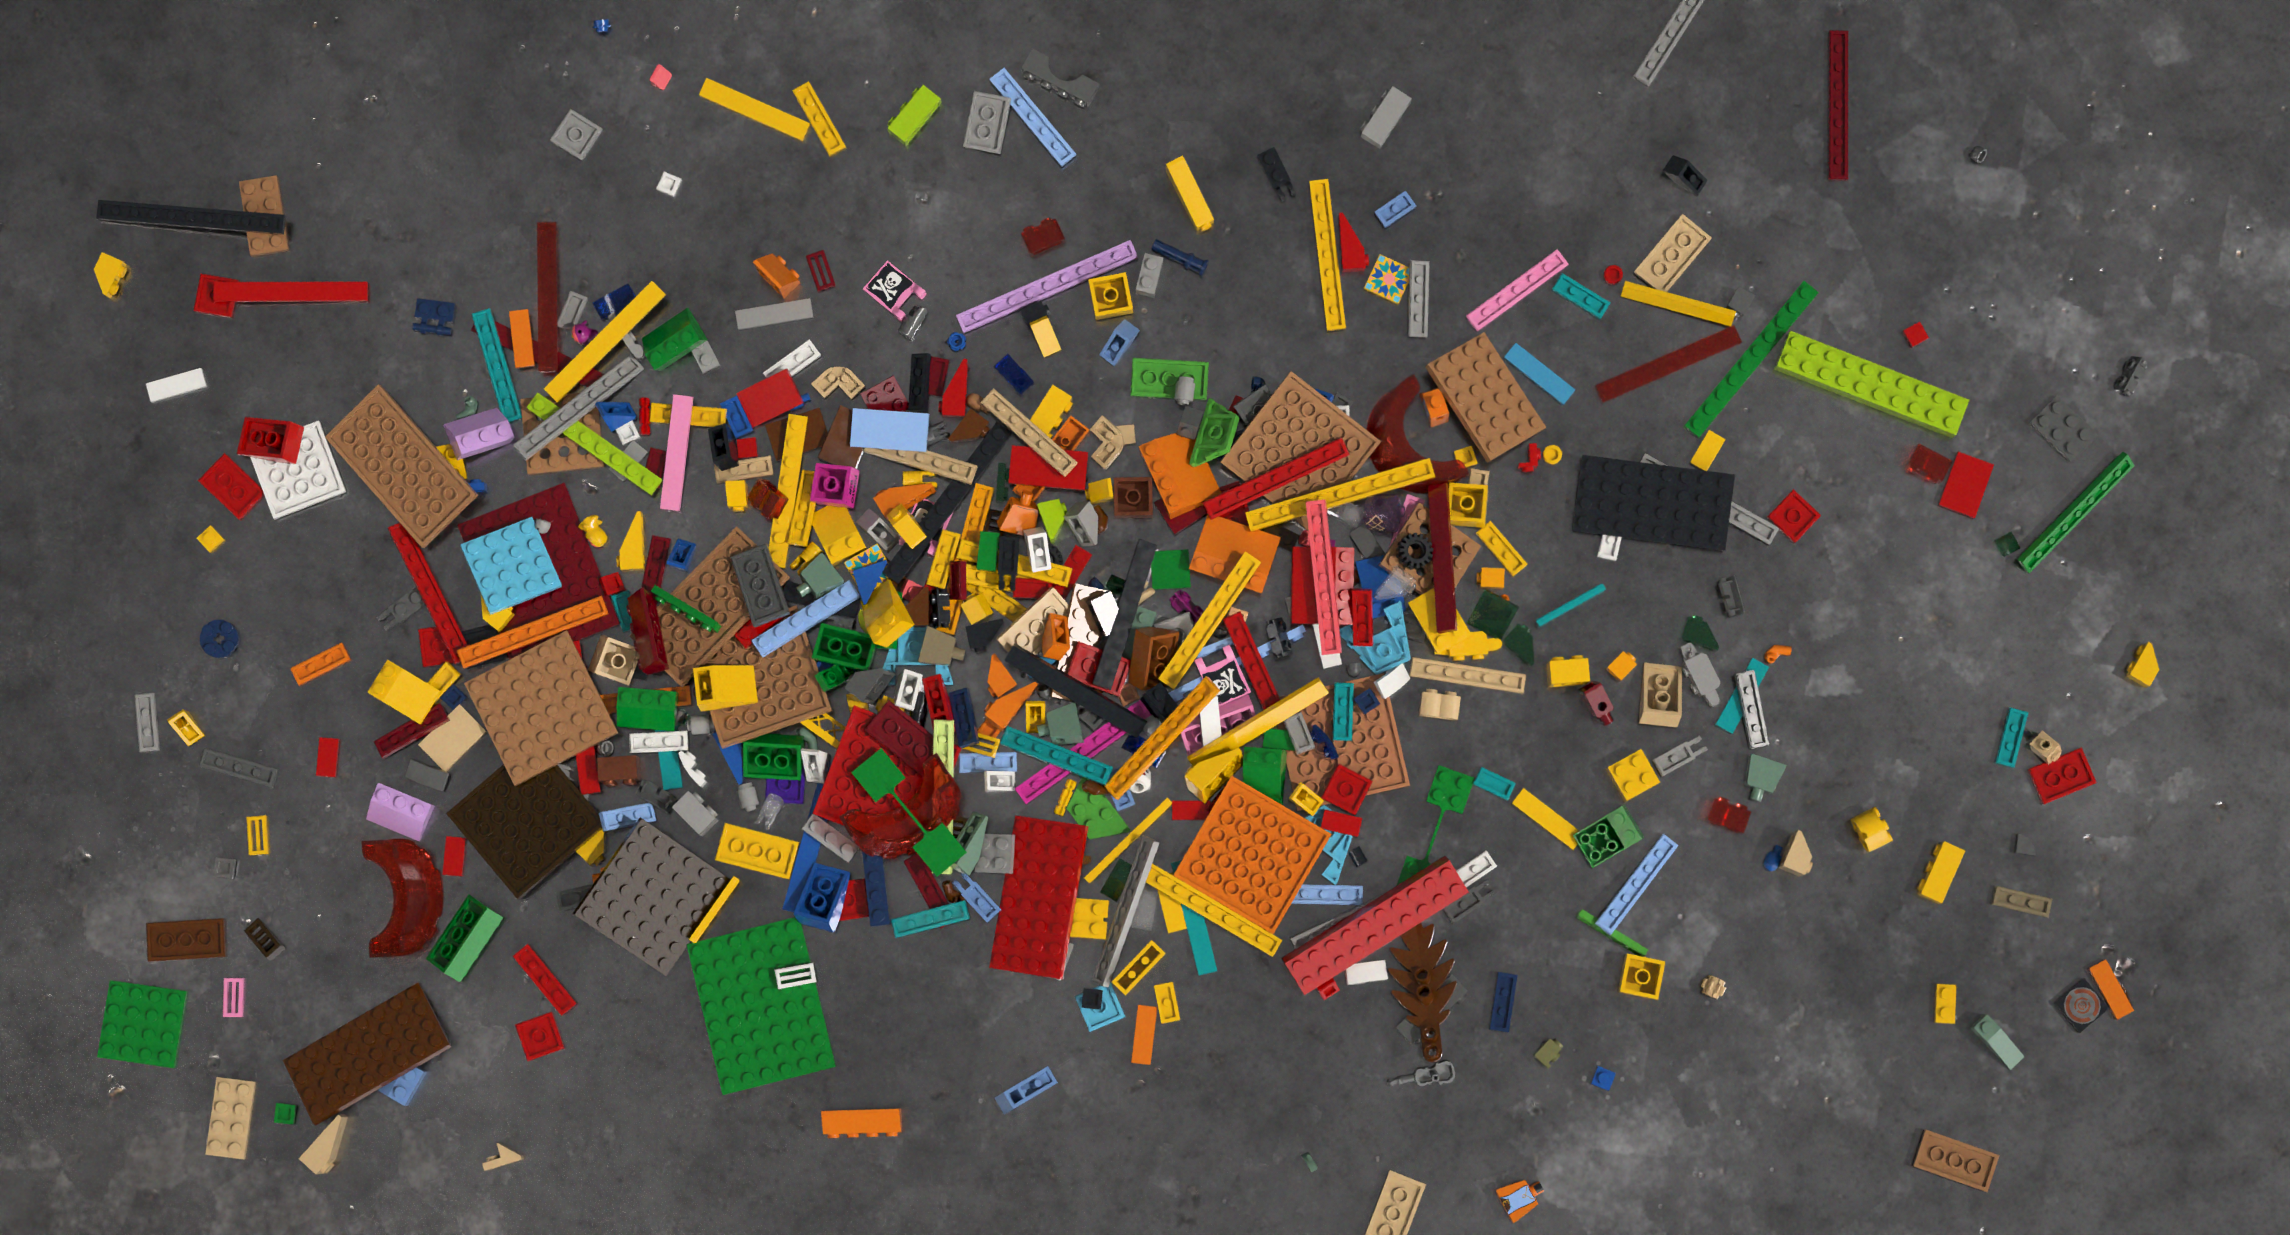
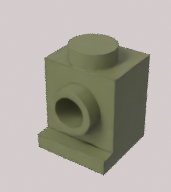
(1548, 1052)

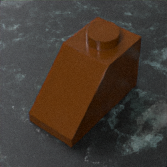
(970, 428)
(920, 608)

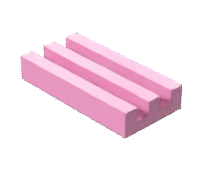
(233, 1002)

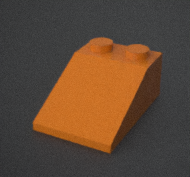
(777, 274)

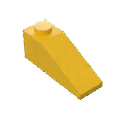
(632, 550)

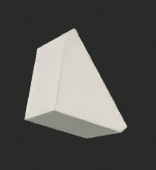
(815, 765)
(999, 781)

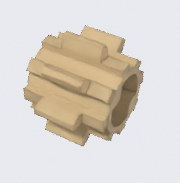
(1713, 987)

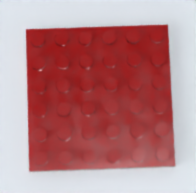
(844, 792)

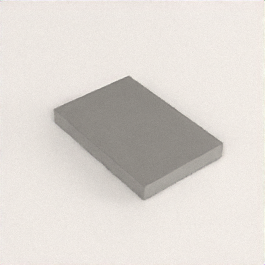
(987, 122)

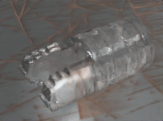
(769, 809)

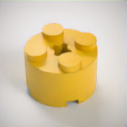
(1871, 829)

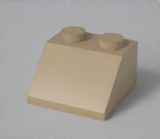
(614, 660)
(1796, 855)

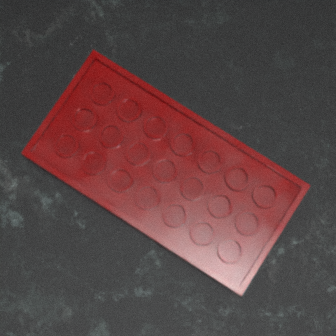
(1039, 898)

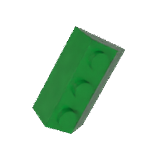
(673, 340)
(844, 647)
(646, 709)
(773, 757)

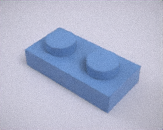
(1395, 209)

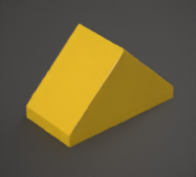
(1035, 715)
(186, 727)
(1306, 799)

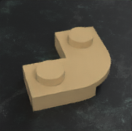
(835, 377)
(1112, 442)

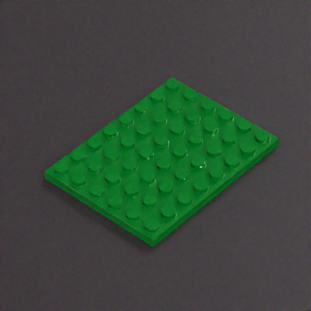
(751, 1024)

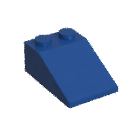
(1371, 577)
(823, 897)

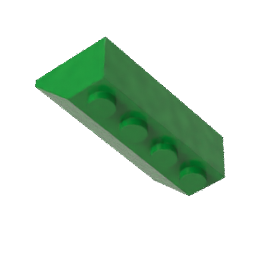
(464, 938)

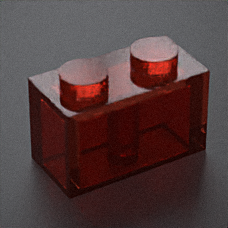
(1929, 464)
(1728, 815)

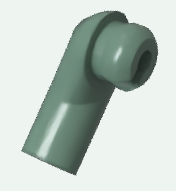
(470, 408)

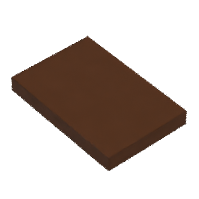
(814, 438)
(836, 446)

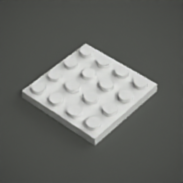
(304, 483)

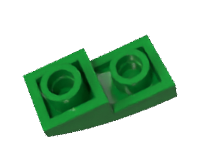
(833, 677)

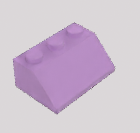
(478, 433)
(399, 812)

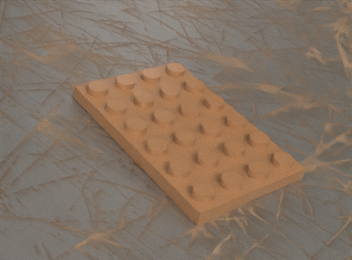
(1485, 397)

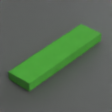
(1616, 936)

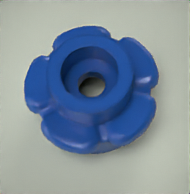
(601, 25)
(956, 336)

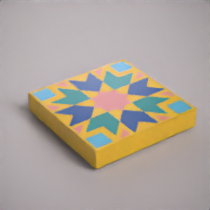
(1388, 279)
(866, 558)

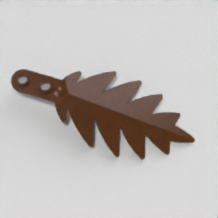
(1423, 982)

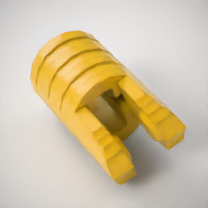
(915, 478)
(807, 555)

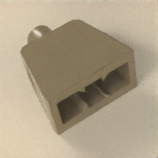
(939, 648)

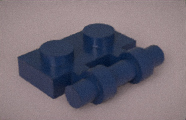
(435, 311)

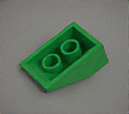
(1265, 771)

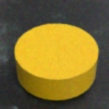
(1552, 454)

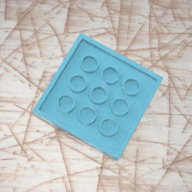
(510, 565)

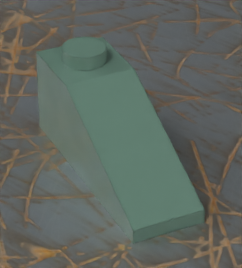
(1142, 619)
(971, 840)
(1997, 1041)

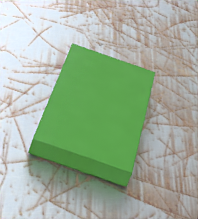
(1158, 377)

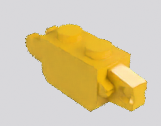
(1473, 646)

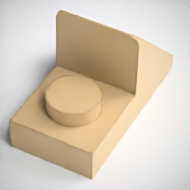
(507, 1156)

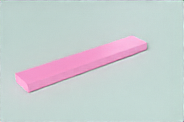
(1517, 290)
(676, 452)

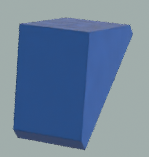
(616, 413)
(681, 555)

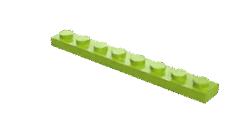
(600, 447)

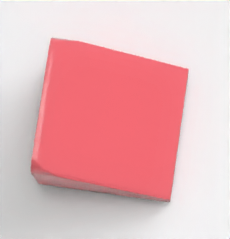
(660, 77)

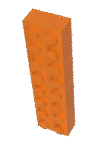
(1068, 438)

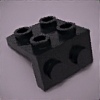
(1159, 702)

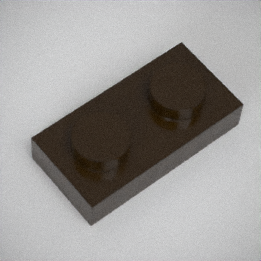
(1288, 538)

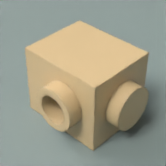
(2046, 747)

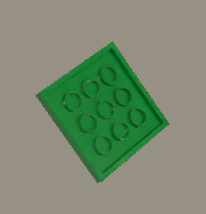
(142, 1024)

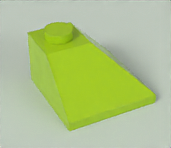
(1052, 516)

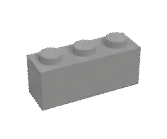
(1385, 117)

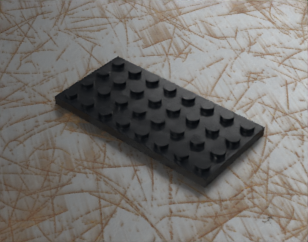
(1653, 502)

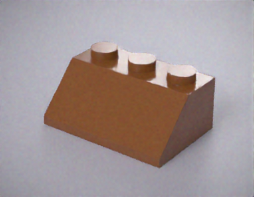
(1150, 656)

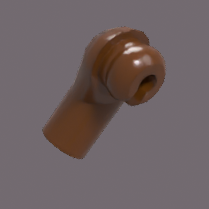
(1102, 519)
(1094, 788)
(952, 895)

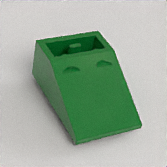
(1608, 836)

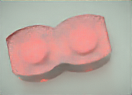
(1042, 237)
(767, 498)

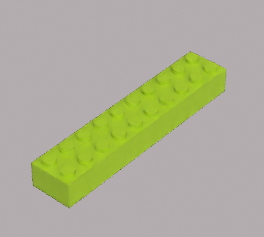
(1871, 384)

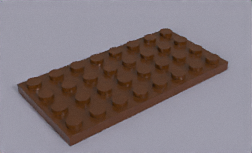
(366, 1053)

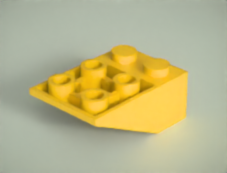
(724, 686)

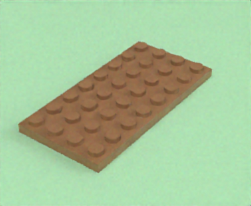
(401, 466)
(714, 592)

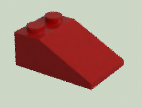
(270, 440)

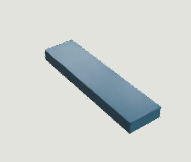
(1539, 373)

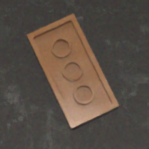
(263, 196)
(1955, 1160)

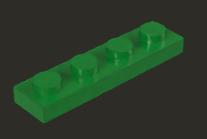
(691, 613)

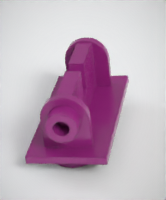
(1182, 602)

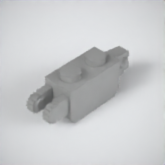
(1701, 674)

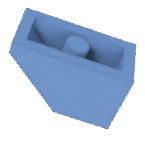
(1119, 342)

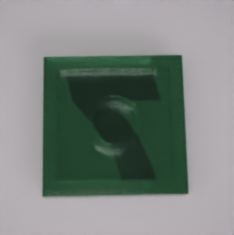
(1493, 614)

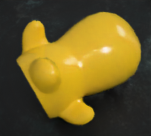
(594, 534)

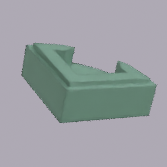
(1309, 1161)

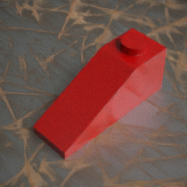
(1352, 252)
(954, 399)
(937, 699)

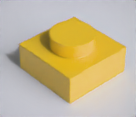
(1466, 455)
(210, 539)

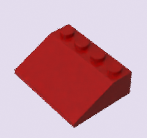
(1303, 589)

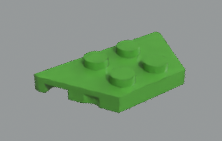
(1215, 433)
(1096, 813)

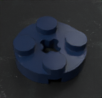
(227, 646)

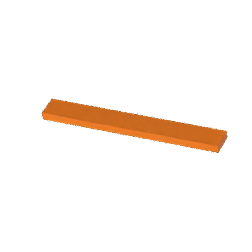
(532, 632)

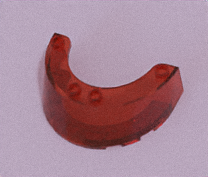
(1394, 449)
(896, 831)
(415, 895)

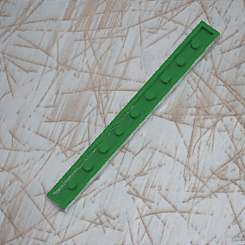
(1751, 359)

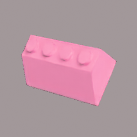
(1231, 716)

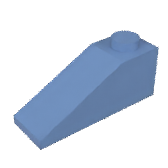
(1026, 1090)

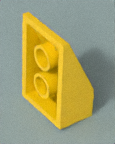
(837, 534)
(1425, 612)
(886, 615)
(404, 692)
(1211, 774)

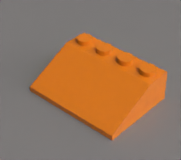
(1176, 481)
(1223, 545)

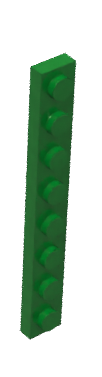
(2075, 512)

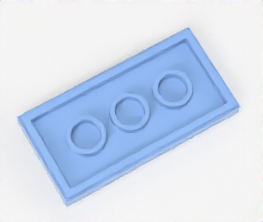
(889, 430)

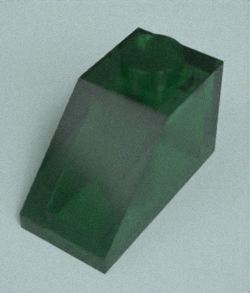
(1698, 633)
(1521, 643)
(1116, 881)

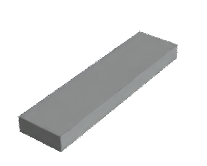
(1418, 299)
(774, 314)

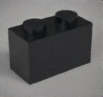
(723, 447)

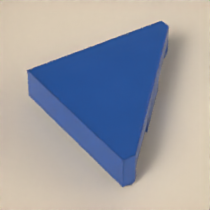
(867, 578)

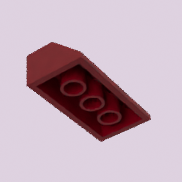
(647, 632)

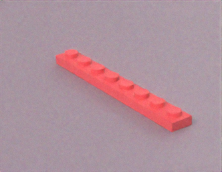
(1323, 577)

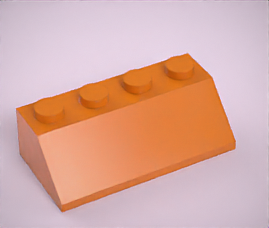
(861, 1121)

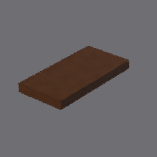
(186, 939)

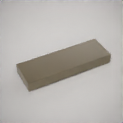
(2021, 901)

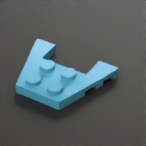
(1389, 645)
(908, 654)
(1336, 847)

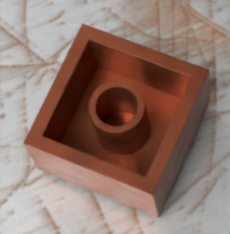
(1133, 497)
(619, 769)

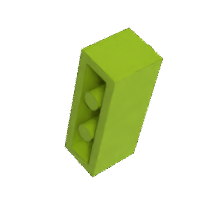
(913, 114)

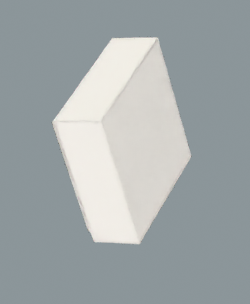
(669, 184)
(627, 433)

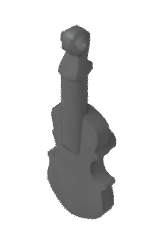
(1441, 1072)

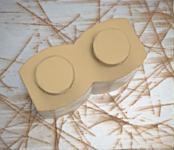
(1439, 705)

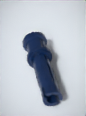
(1188, 260)

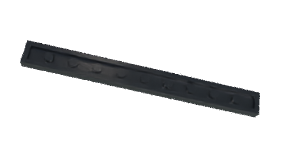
(191, 217)
(947, 503)

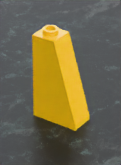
(1189, 193)

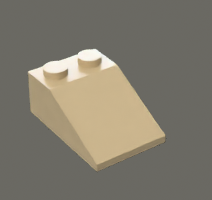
(1661, 695)
(324, 1149)

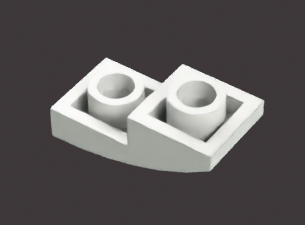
(1392, 681)
(689, 764)
(1366, 972)

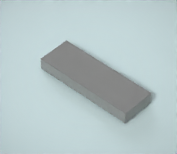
(147, 722)

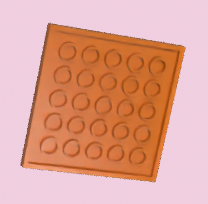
(1252, 854)

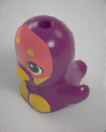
(582, 334)

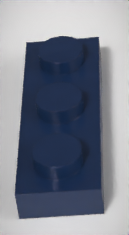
(964, 717)
(1503, 1002)

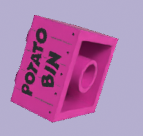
(834, 485)

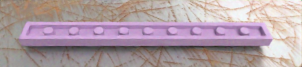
(1047, 286)

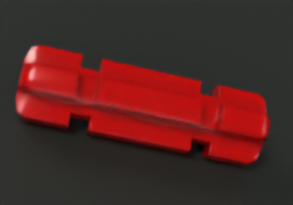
(644, 416)

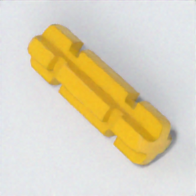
(1065, 797)

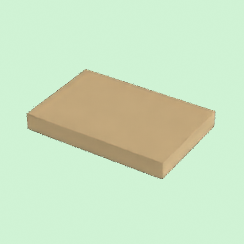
(453, 738)

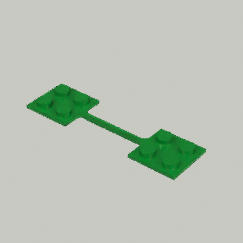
(880, 777)
(1449, 792)

